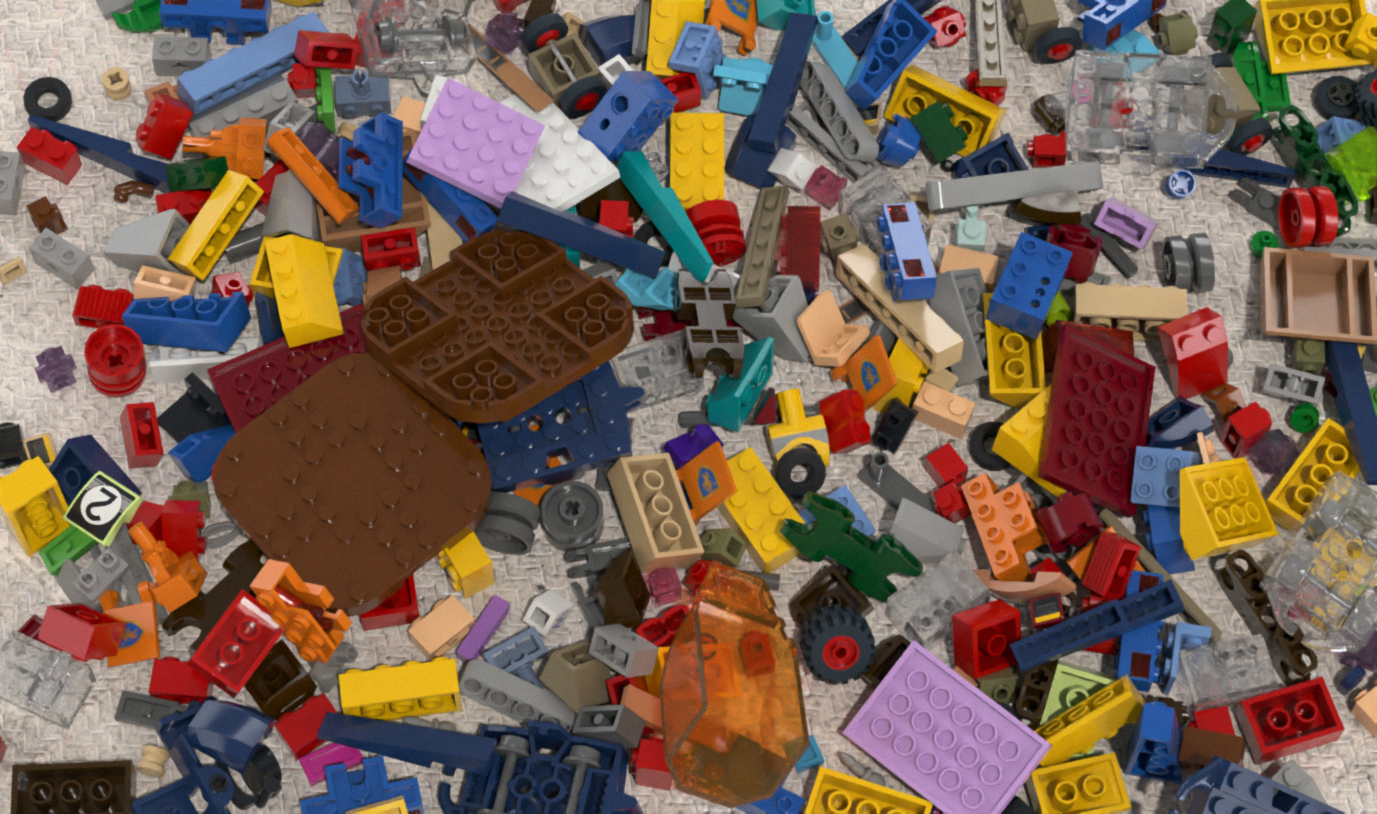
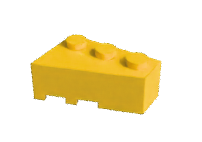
(908, 373)

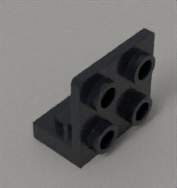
(194, 411)

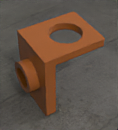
(1226, 402)

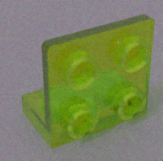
(1357, 161)

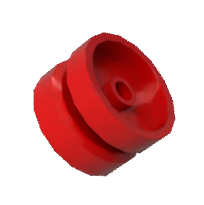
(1308, 216)

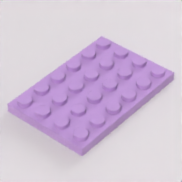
(946, 736)

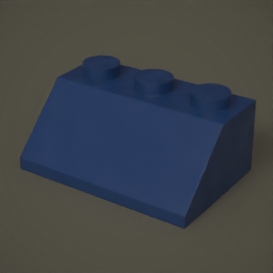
(80, 461)

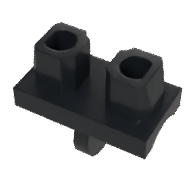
(894, 426)

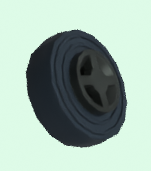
(1337, 88)

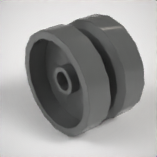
(1189, 262)
(572, 516)
(509, 524)

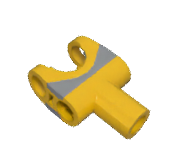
(797, 428)

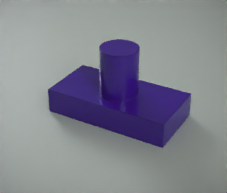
(689, 445)

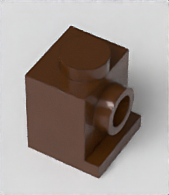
(46, 216)

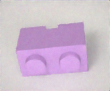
(1126, 223)

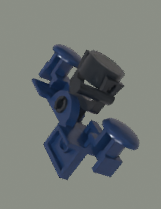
(215, 782)

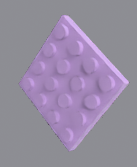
(475, 143)

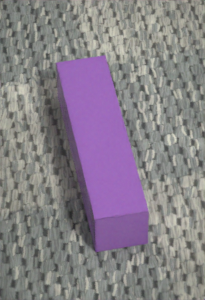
(483, 629)

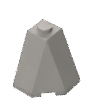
(291, 210)
(147, 242)
(778, 317)
(926, 533)

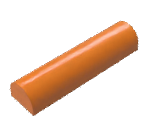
(313, 175)

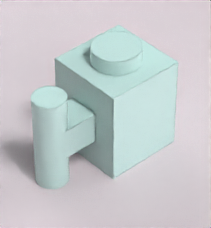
(971, 232)

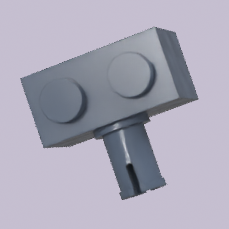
(362, 95)
(518, 655)

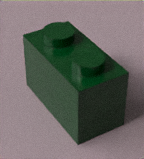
(1231, 25)
(940, 131)
(196, 173)

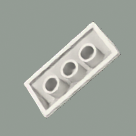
(176, 363)

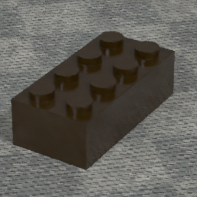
(74, 788)

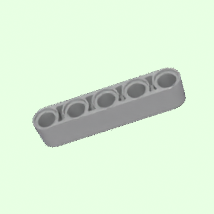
(838, 112)
(514, 696)

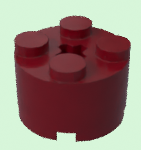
(1082, 244)
(1069, 522)

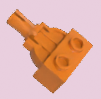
(238, 142)
(176, 578)

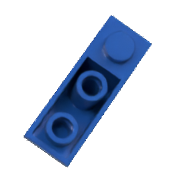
(200, 451)

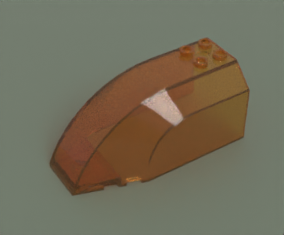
(732, 693)

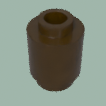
(1052, 123)

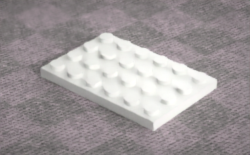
(563, 163)

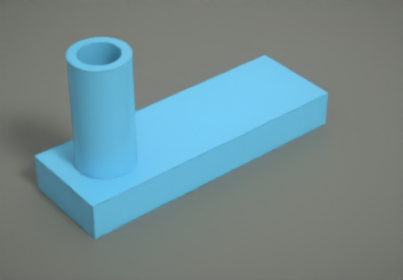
(833, 49)

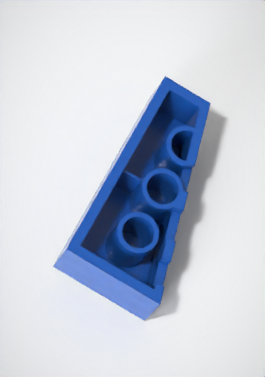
(891, 48)
(188, 321)
(1166, 538)
(1155, 745)

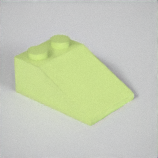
(1069, 687)

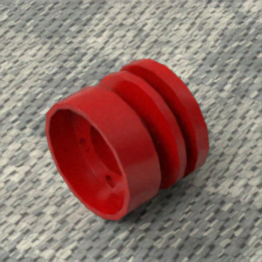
(719, 230)
(106, 352)

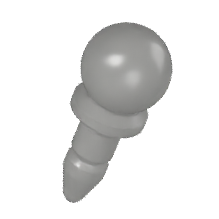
(444, 725)
(859, 770)

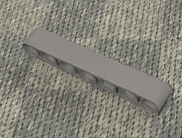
(1013, 185)

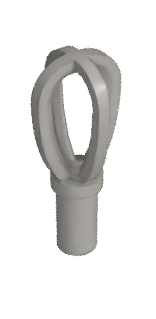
(225, 539)

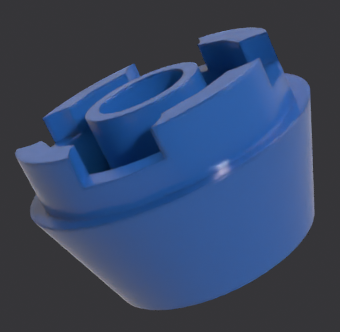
(898, 141)

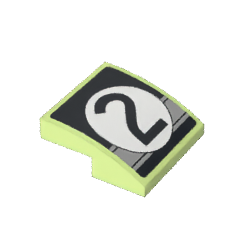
(102, 508)

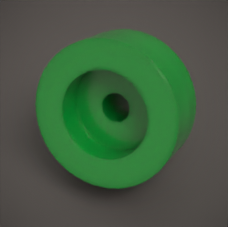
(1261, 240)
(1305, 418)

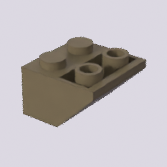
(577, 677)

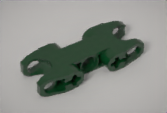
(1303, 153)
(834, 536)

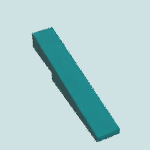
(665, 212)

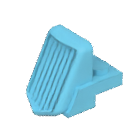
(742, 84)

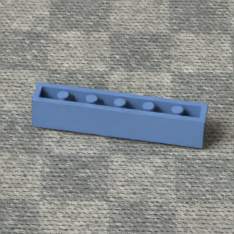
(244, 66)

